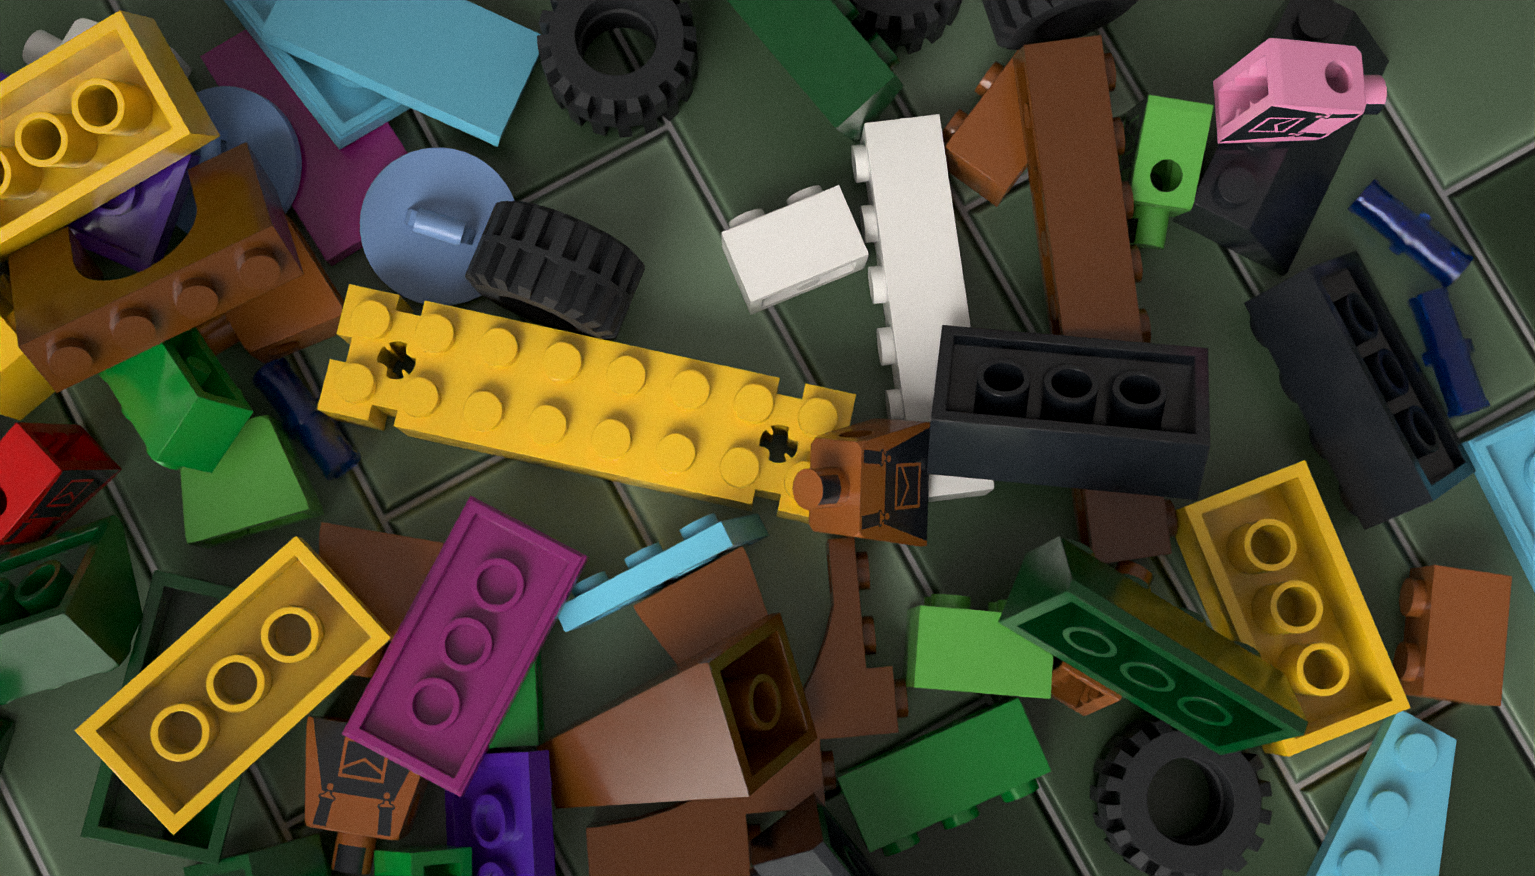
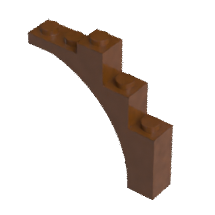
(843, 700)

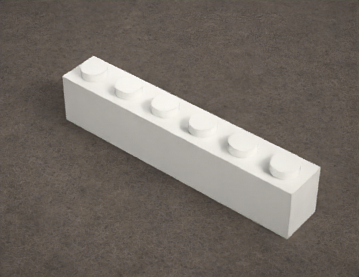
(916, 266)

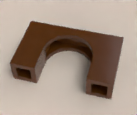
(81, 325)

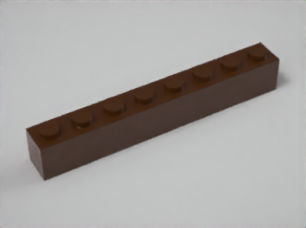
(1087, 249)

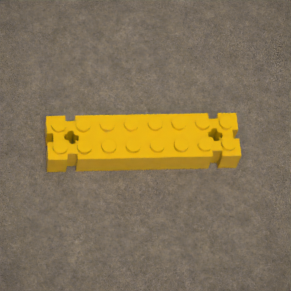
(575, 402)

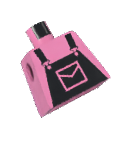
(1294, 92)

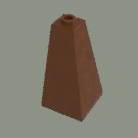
(693, 731)

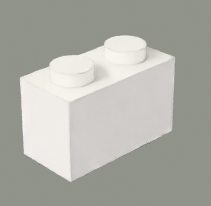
(793, 247)

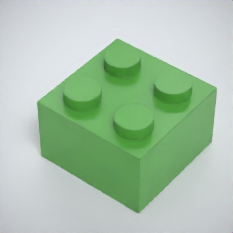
(971, 651)

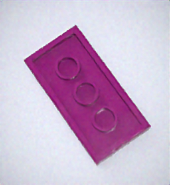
(331, 178)
(465, 646)

